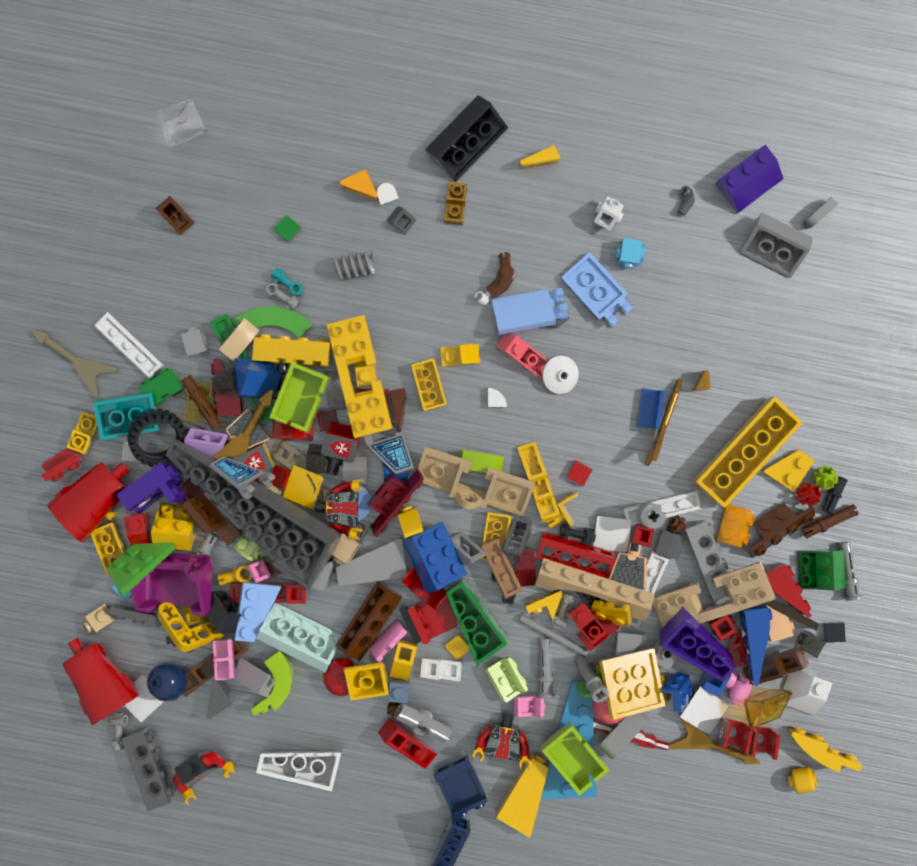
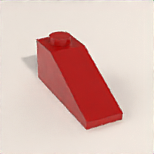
(406, 743)

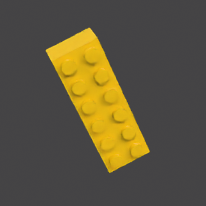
(747, 451)

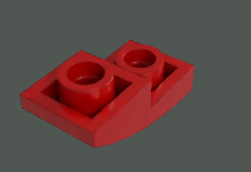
(286, 432)

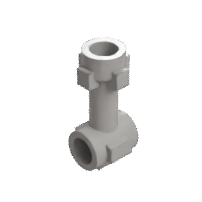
(273, 290)
(560, 621)
(118, 720)

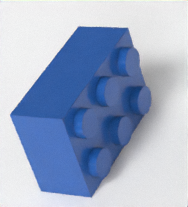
(434, 557)

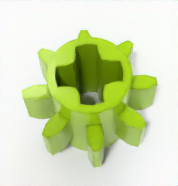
(825, 477)

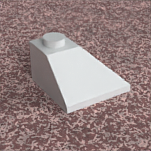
(807, 690)

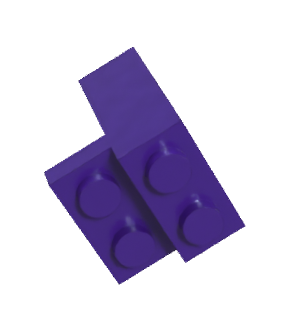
(152, 486)

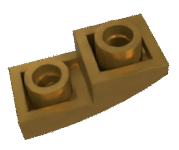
(455, 203)

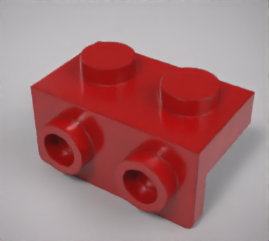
(59, 464)

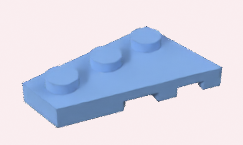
(254, 607)

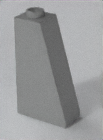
(375, 565)

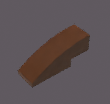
(781, 664)

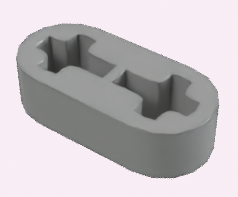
(821, 212)

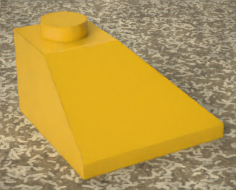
(367, 681)

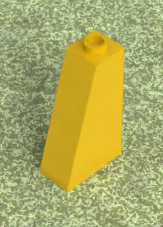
(523, 798)

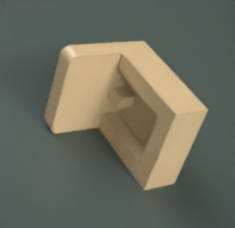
(97, 620)

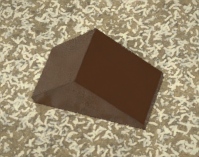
(174, 215)

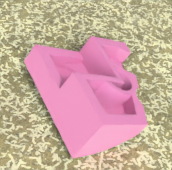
(387, 639)

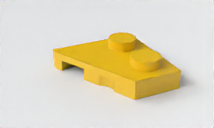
(608, 611)

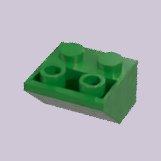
(822, 569)

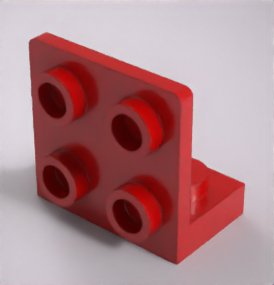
(432, 622)

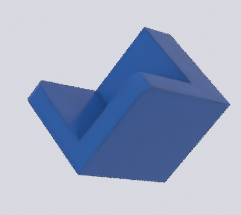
(712, 684)

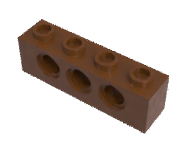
(368, 621)

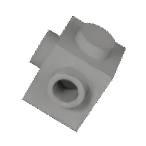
(354, 470)
(664, 657)

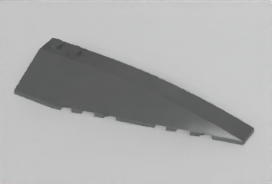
(282, 530)

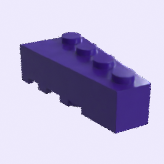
(694, 644)

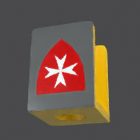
(257, 457)

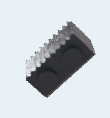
(223, 613)

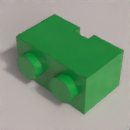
(163, 385)

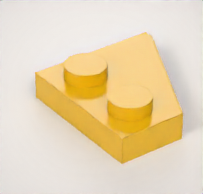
(790, 470)

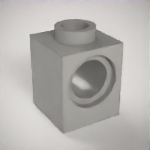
(194, 342)

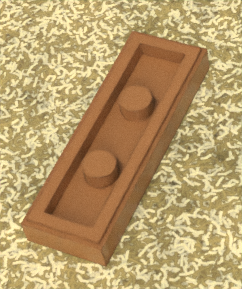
(501, 568)

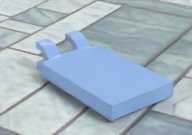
(596, 289)
(529, 310)

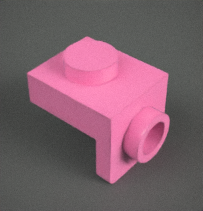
(529, 706)

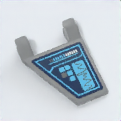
(392, 451)
(240, 475)

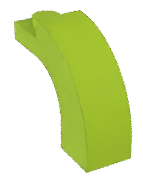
(282, 671)

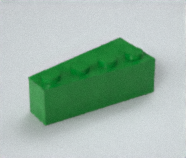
(476, 622)

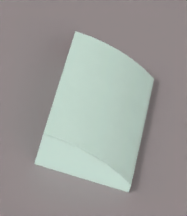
(299, 637)

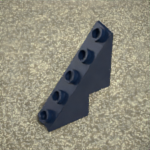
(452, 841)

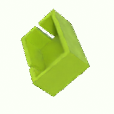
(300, 397)
(574, 758)

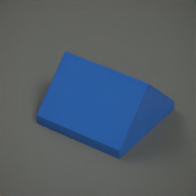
(256, 377)

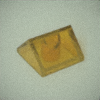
(766, 706)

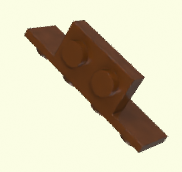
(207, 514)
(777, 525)

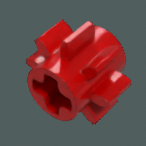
(808, 494)

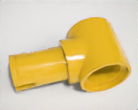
(236, 575)

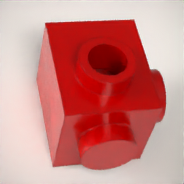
(723, 627)

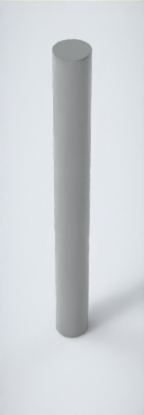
(553, 635)

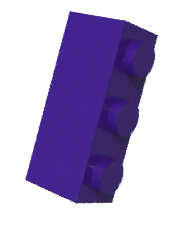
(750, 179)

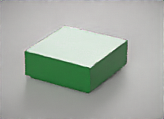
(287, 228)

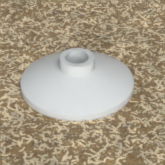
(552, 374)

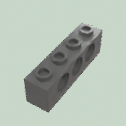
(151, 797)

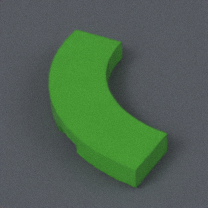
(276, 316)

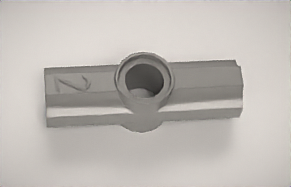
(423, 723)

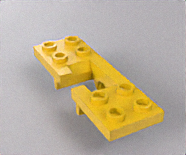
(353, 345)

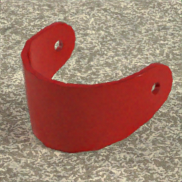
(414, 584)

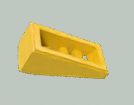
(547, 156)

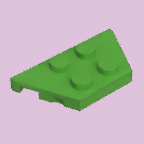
(137, 563)

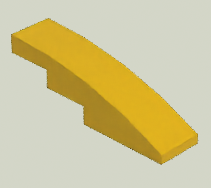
(536, 473)

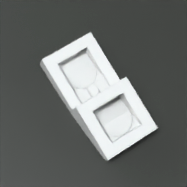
(441, 669)

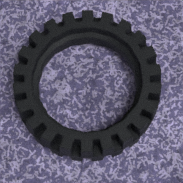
(145, 420)

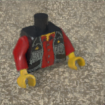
(342, 508)
(503, 742)
(197, 768)

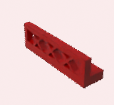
(576, 548)

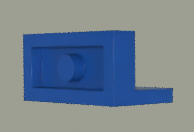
(650, 408)

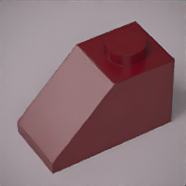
(525, 567)

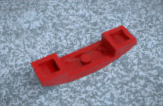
(289, 593)

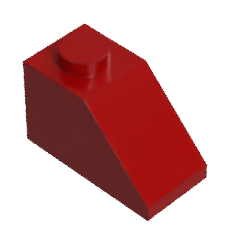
(138, 528)

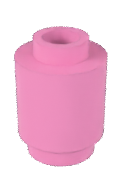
(740, 691)

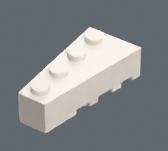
(308, 768)

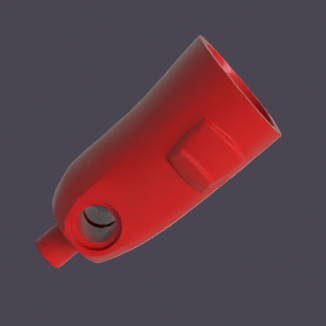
(88, 500)
(98, 681)

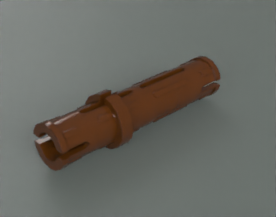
(188, 382)
(822, 525)

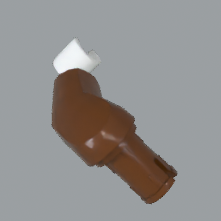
(502, 282)

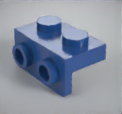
(681, 688)

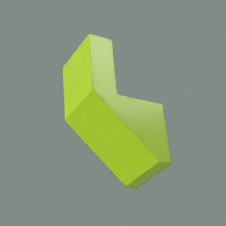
(482, 461)

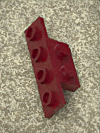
(391, 498)

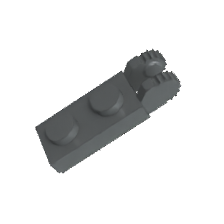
(121, 612)

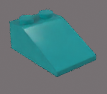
(117, 412)

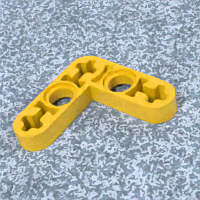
(185, 633)

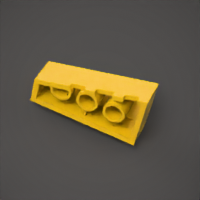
(297, 351)

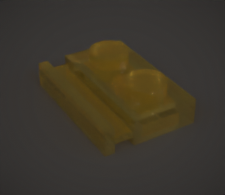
(192, 410)

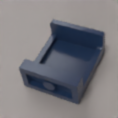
(461, 786)

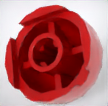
(334, 677)

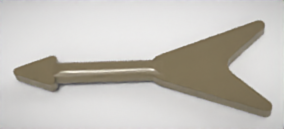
(85, 368)

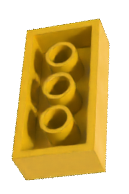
(429, 384)
(496, 526)
(108, 544)

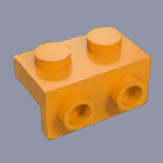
(736, 526)

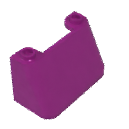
(179, 581)

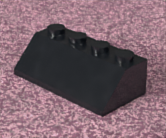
(466, 138)

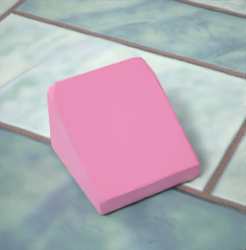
(259, 571)

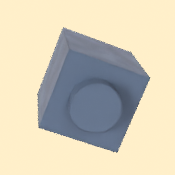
(399, 690)

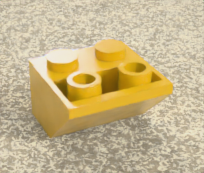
(174, 526)

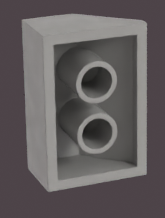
(776, 245)

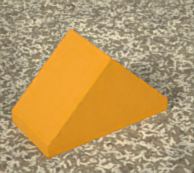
(360, 184)

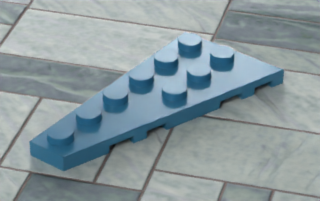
(580, 714)

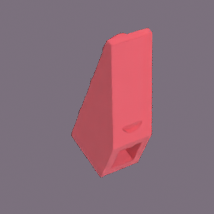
(522, 354)

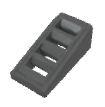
(520, 524)

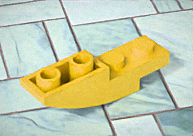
(819, 750)

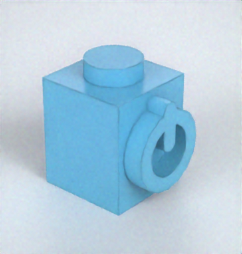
(630, 253)

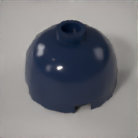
(166, 682)

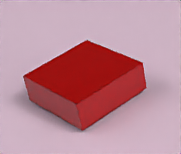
(579, 473)

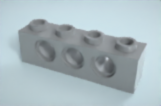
(693, 534)

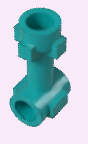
(295, 288)

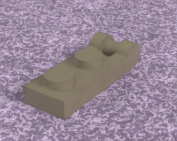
(295, 458)

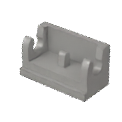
(253, 678)

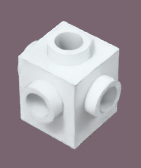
(609, 213)

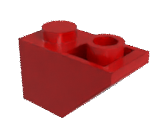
(587, 622)

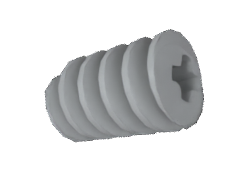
(355, 265)
(656, 520)

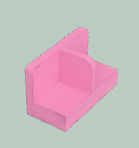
(223, 659)

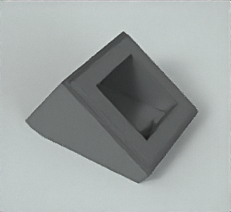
(401, 220)

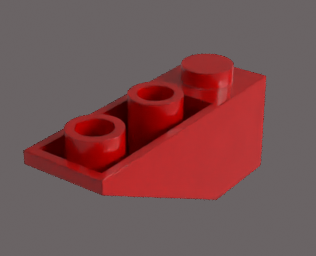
(784, 587)

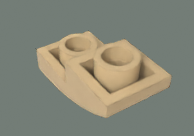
(239, 339)

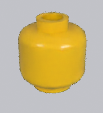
(803, 780)

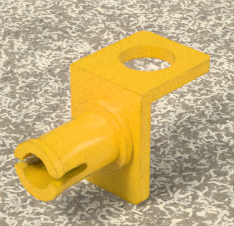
(563, 512)

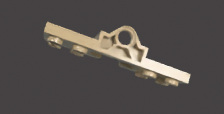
(504, 491)
(745, 588)

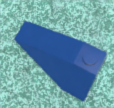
(757, 628)

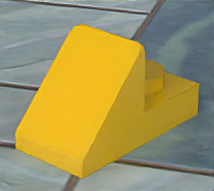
(460, 355)
(549, 600)

